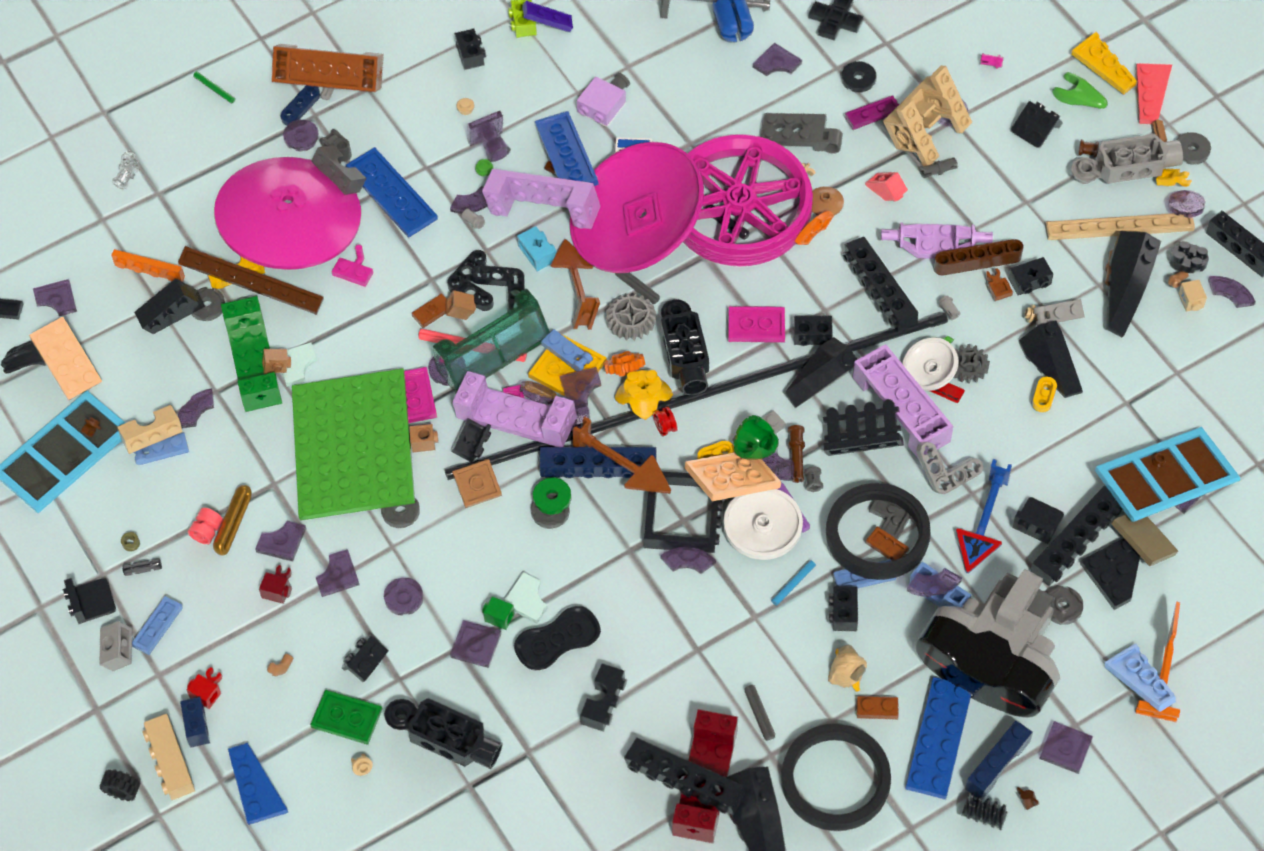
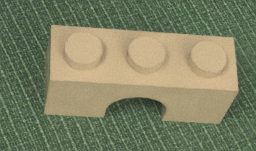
(138, 437)

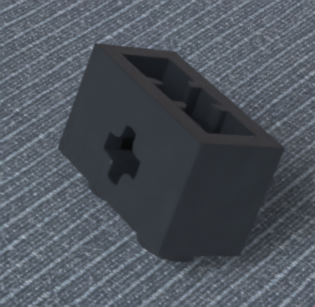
(1030, 276)

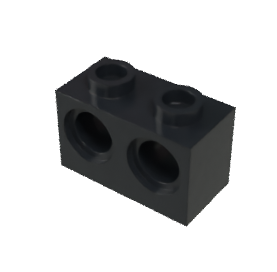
(469, 48)
(812, 326)
(844, 608)

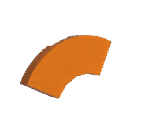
(814, 227)

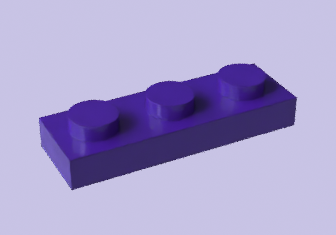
(547, 16)

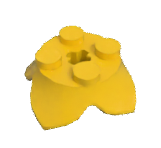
(643, 392)

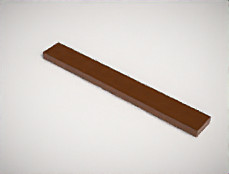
(250, 280)

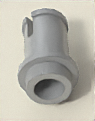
(474, 219)
(947, 304)

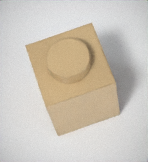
(1192, 295)

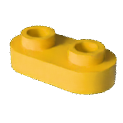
(1044, 396)
(716, 449)

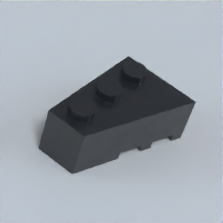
(169, 306)

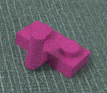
(353, 271)

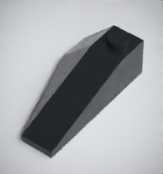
(1049, 352)
(824, 368)

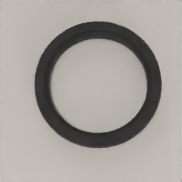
(869, 569)
(824, 820)

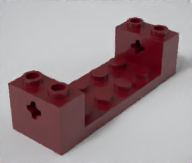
(711, 753)

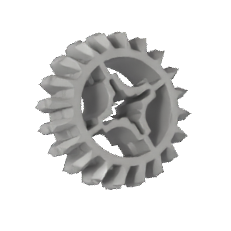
(620, 321)

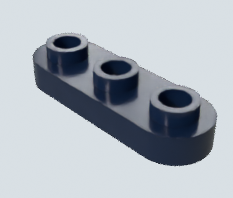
(298, 109)

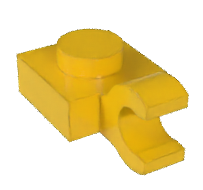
(1172, 176)

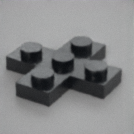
(835, 18)

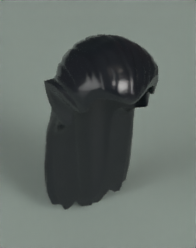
(21, 357)

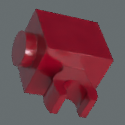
(276, 586)

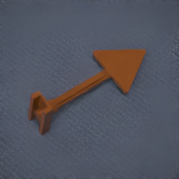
(588, 306)
(645, 478)

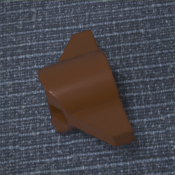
(1028, 798)

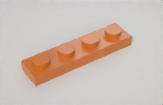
(146, 265)

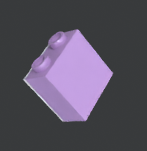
(601, 101)

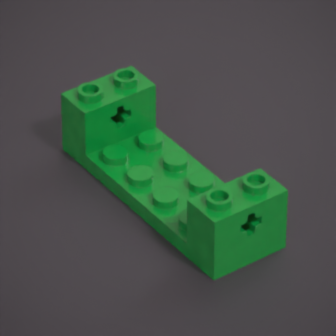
(247, 343)

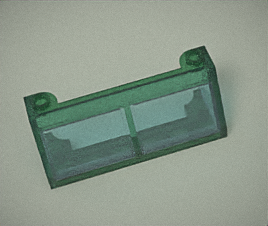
(494, 344)

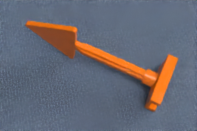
(1147, 709)

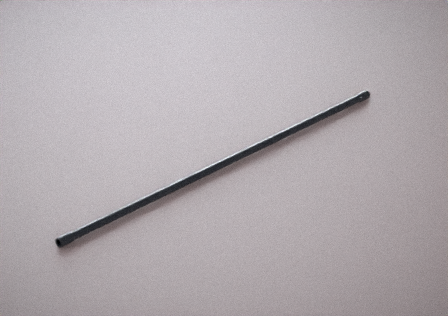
(931, 321)

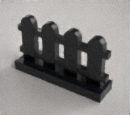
(872, 440)

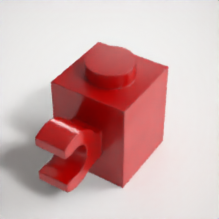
(205, 688)

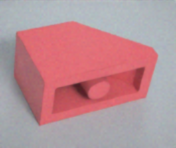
(887, 185)

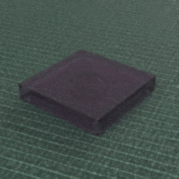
(476, 644)
(1066, 747)

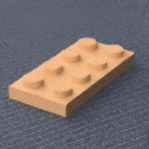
(65, 358)

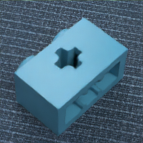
(536, 248)

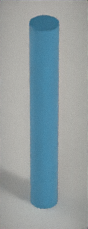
(793, 583)

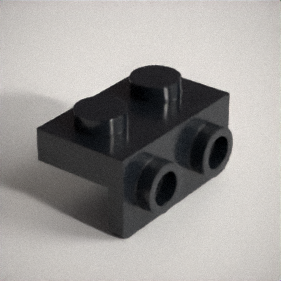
(471, 440)
(365, 657)

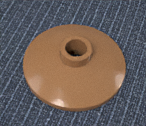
(833, 203)

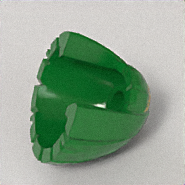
(755, 439)

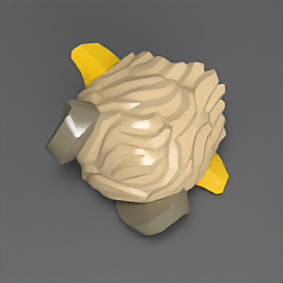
(847, 668)

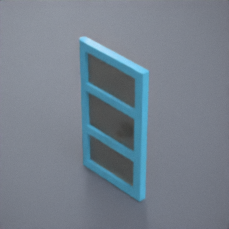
(60, 452)

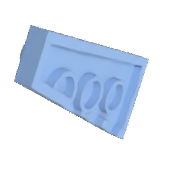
(1137, 674)

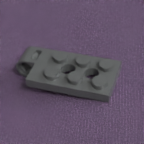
(812, 134)

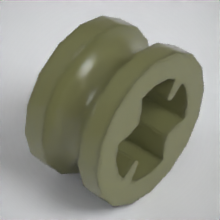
(127, 546)

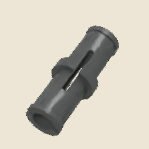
(938, 167)

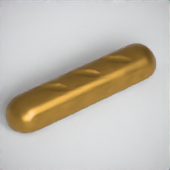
(232, 520)

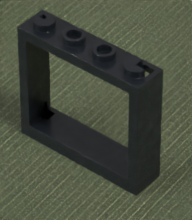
(669, 542)

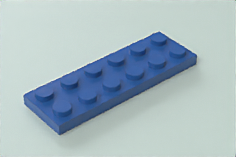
(565, 148)
(393, 193)
(938, 739)

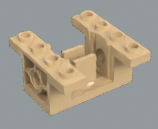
(922, 109)

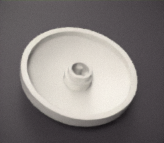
(763, 524)

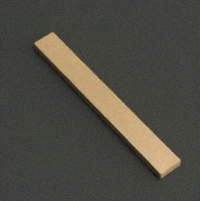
(1112, 226)

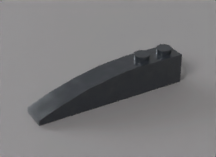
(1130, 272)
(758, 812)

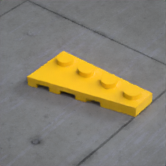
(1099, 59)

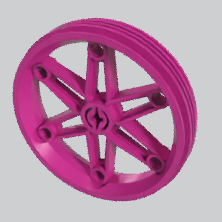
(743, 199)

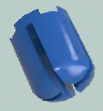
(733, 19)

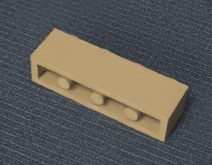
(169, 757)

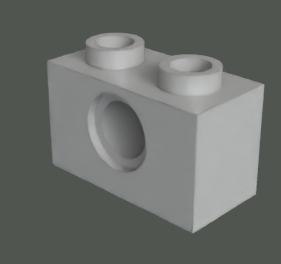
(115, 646)

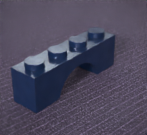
(995, 762)

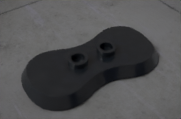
(544, 645)

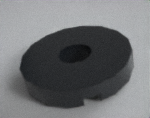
(858, 68)

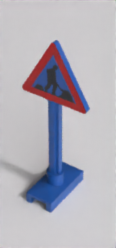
(976, 546)

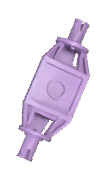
(935, 238)

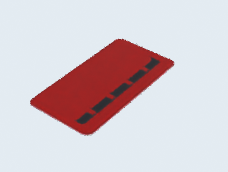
(950, 392)

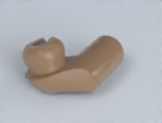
(1174, 280)

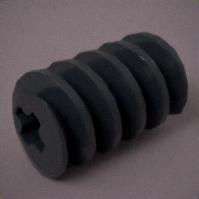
(985, 811)

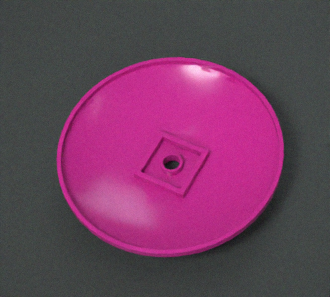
(635, 181)
(282, 234)

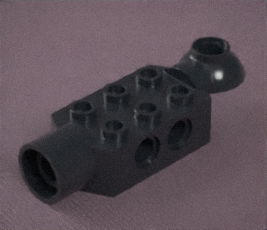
(685, 346)
(444, 732)

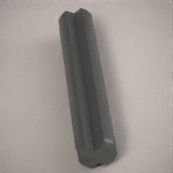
(639, 286)
(759, 712)

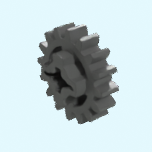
(969, 364)

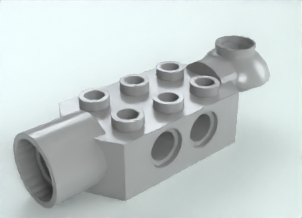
(1129, 159)

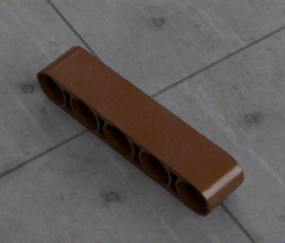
(990, 255)

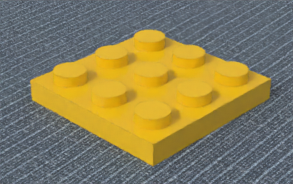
(550, 367)

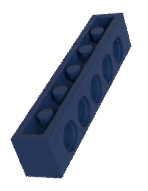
(589, 457)

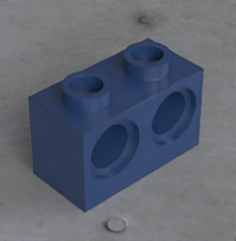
(195, 722)

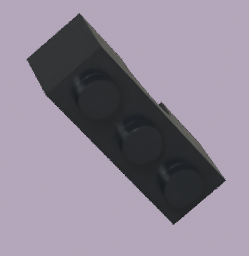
(598, 712)

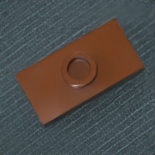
(430, 311)
(886, 544)

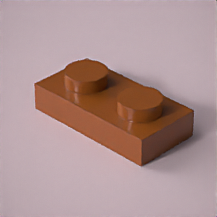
(877, 707)

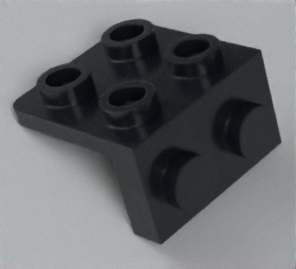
(1035, 124)
(1038, 520)
(89, 600)

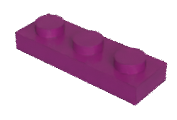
(871, 112)

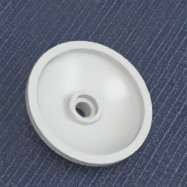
(932, 354)

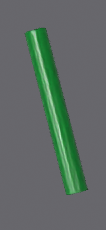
(214, 87)

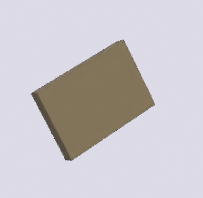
(1145, 539)

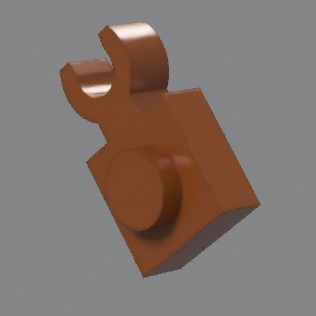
(998, 287)

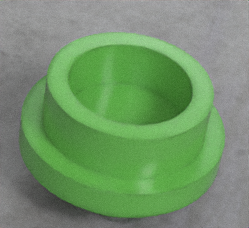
(484, 167)

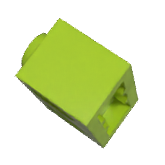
(522, 26)

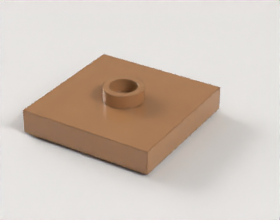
(477, 483)

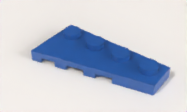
(255, 789)

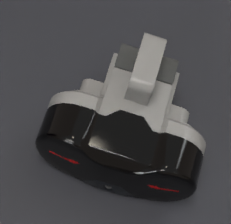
(996, 646)

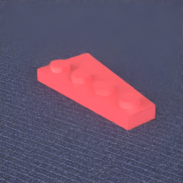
(1151, 89)

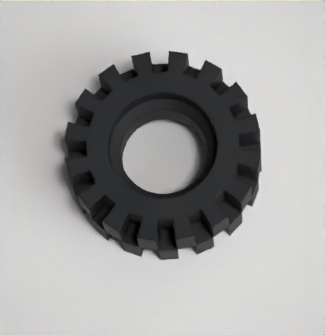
(119, 785)

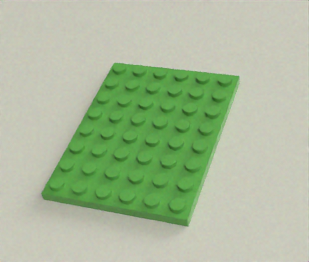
(352, 444)

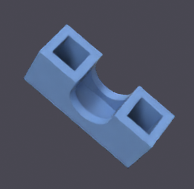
(956, 597)

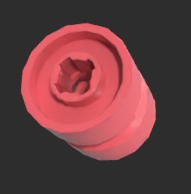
(206, 523)

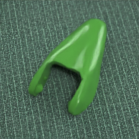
(1083, 94)

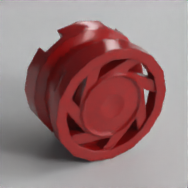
(665, 421)

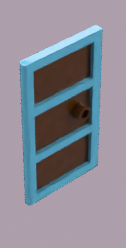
(1167, 474)

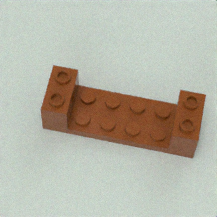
(327, 68)

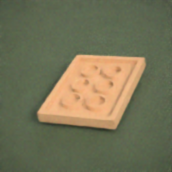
(731, 476)

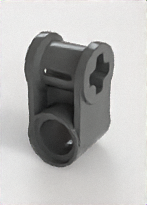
(339, 142)

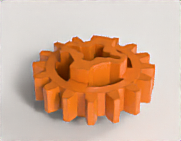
(624, 363)

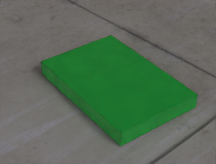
(346, 717)

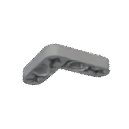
(943, 475)

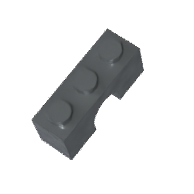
(329, 160)

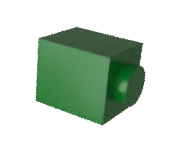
(498, 612)

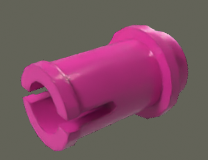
(992, 60)

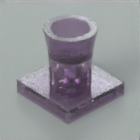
(488, 132)

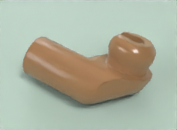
(280, 668)

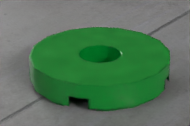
(549, 486)

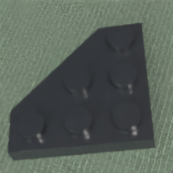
(1114, 572)

